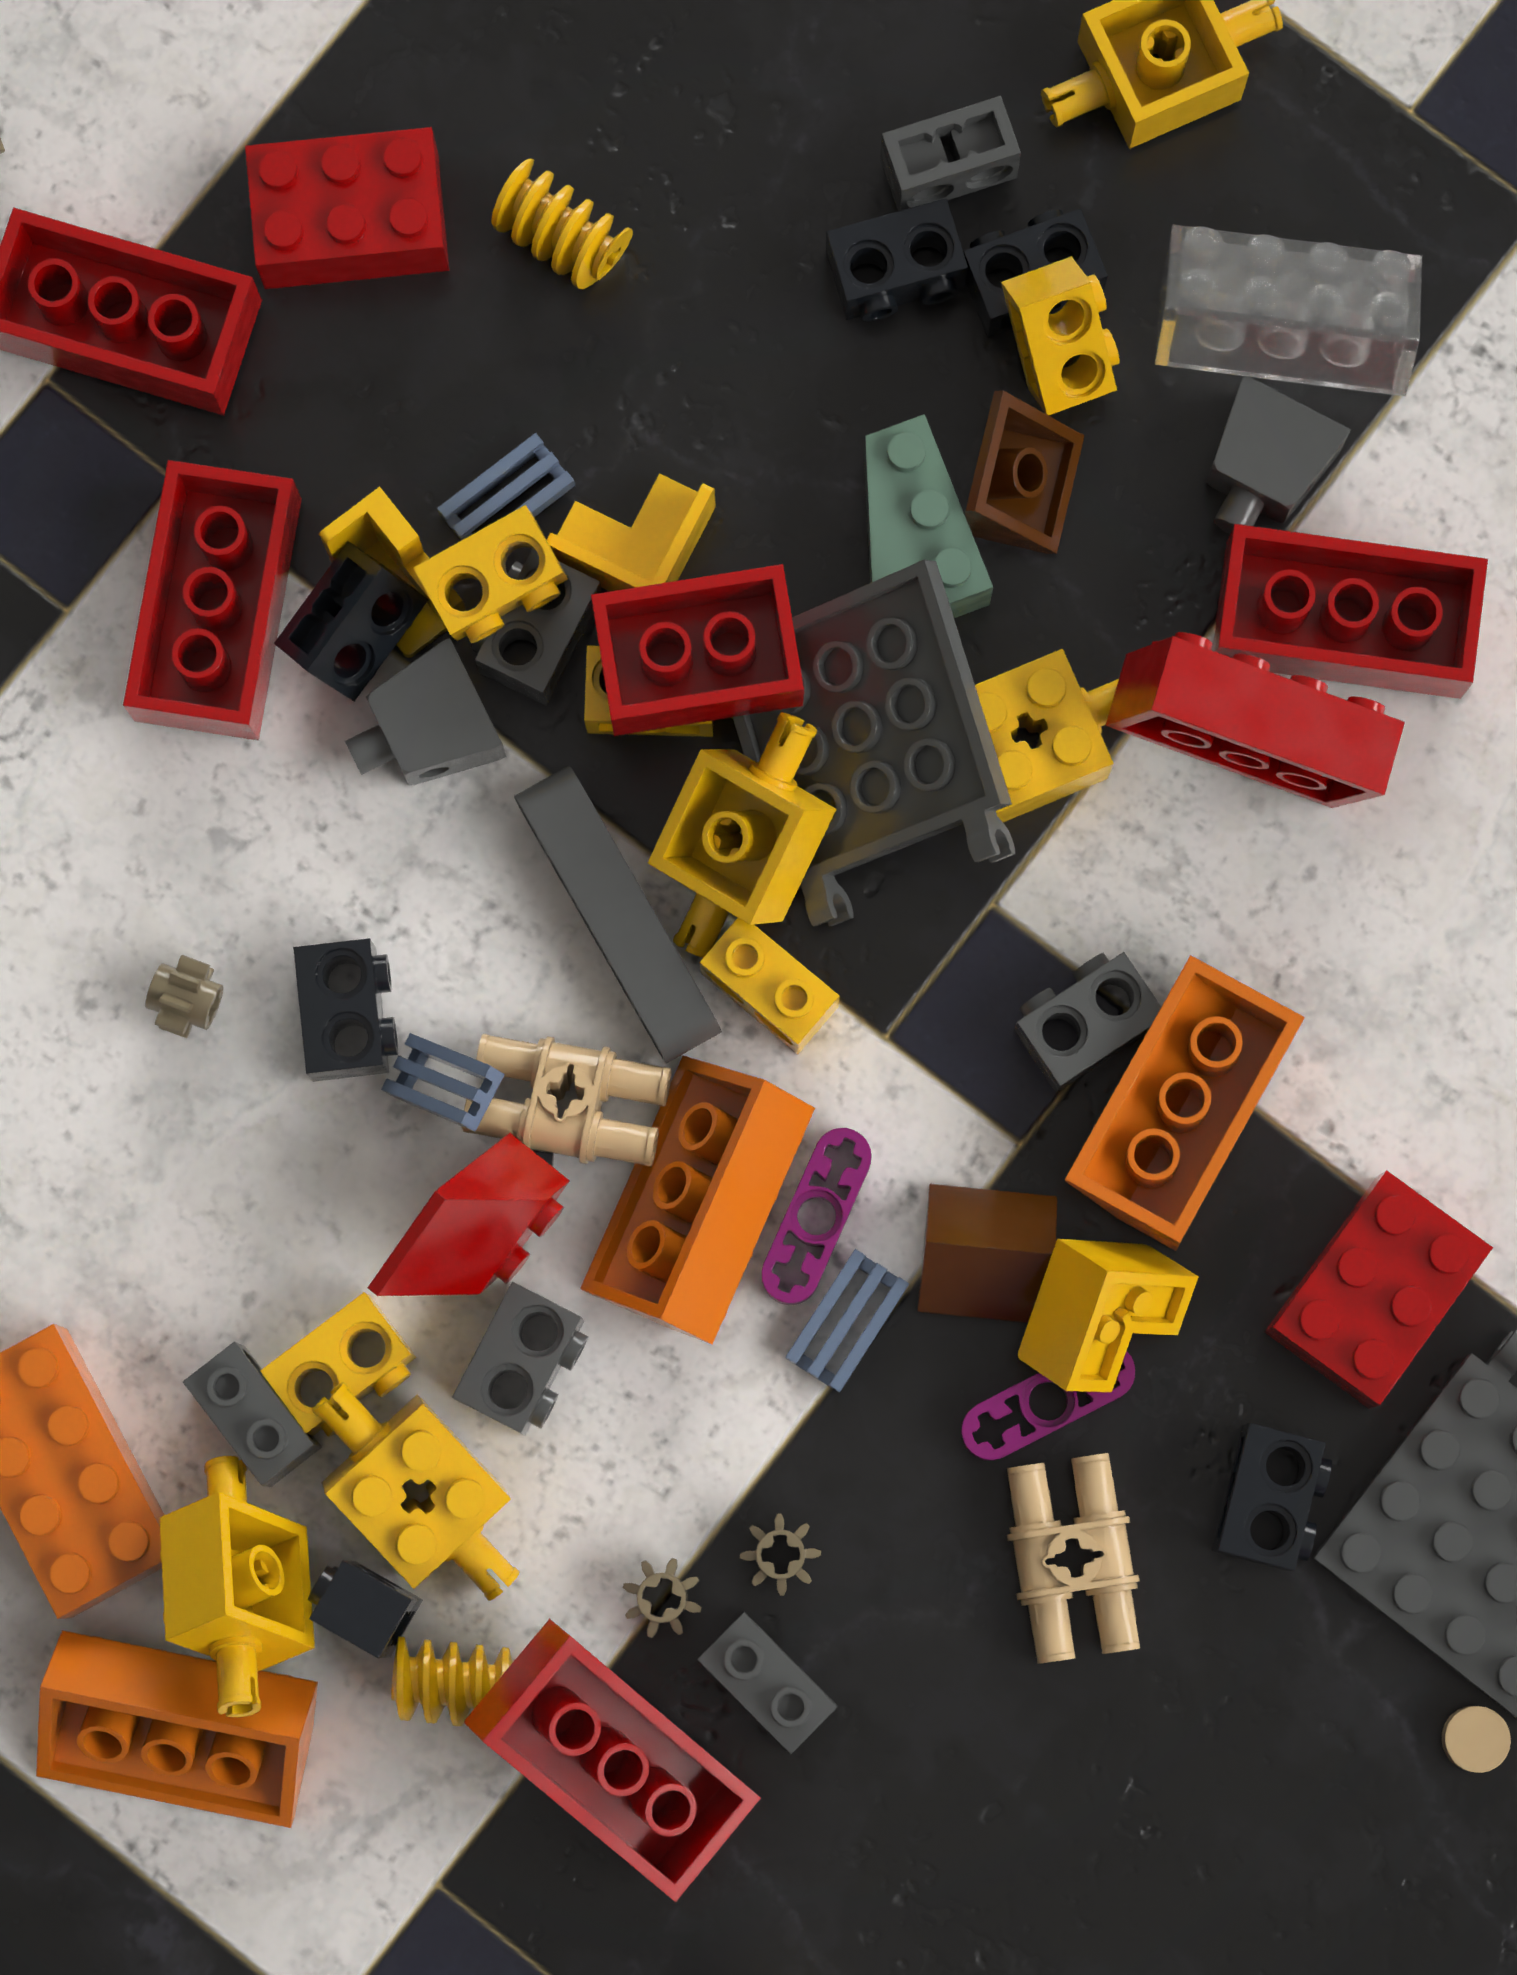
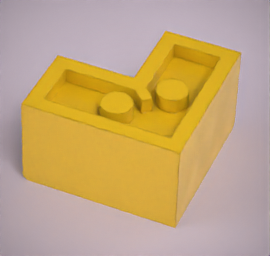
(387, 536)
(646, 553)
(1094, 1303)

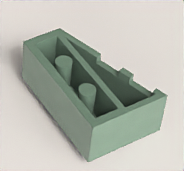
(918, 514)

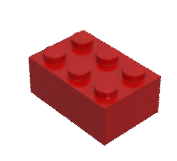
(347, 208)
(698, 650)
(1378, 1290)

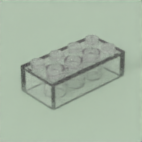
(1289, 310)

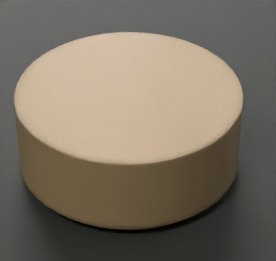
(1476, 1739)

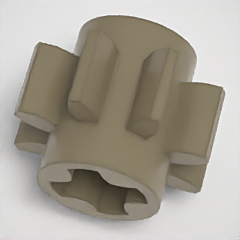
(184, 996)
(793, 1541)
(646, 1606)

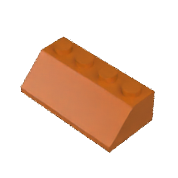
(1183, 1102)
(701, 1206)
(153, 1731)

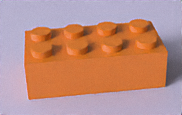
(71, 1478)

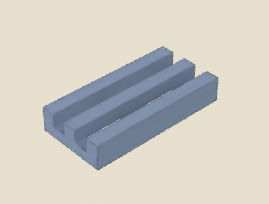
(499, 472)
(414, 1069)
(876, 1275)

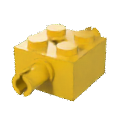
(1151, 92)
(1069, 720)
(742, 835)
(415, 1534)
(235, 1585)

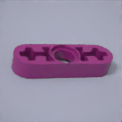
(821, 1166)
(1012, 1437)

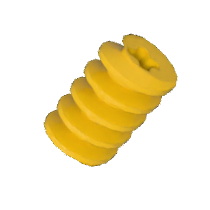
(557, 228)
(443, 1681)

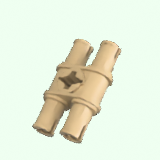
(582, 1128)
(1048, 1586)

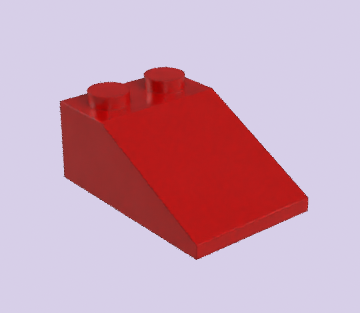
(475, 1225)

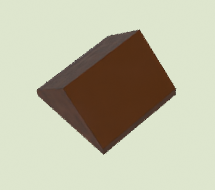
(1023, 476)
(985, 1252)

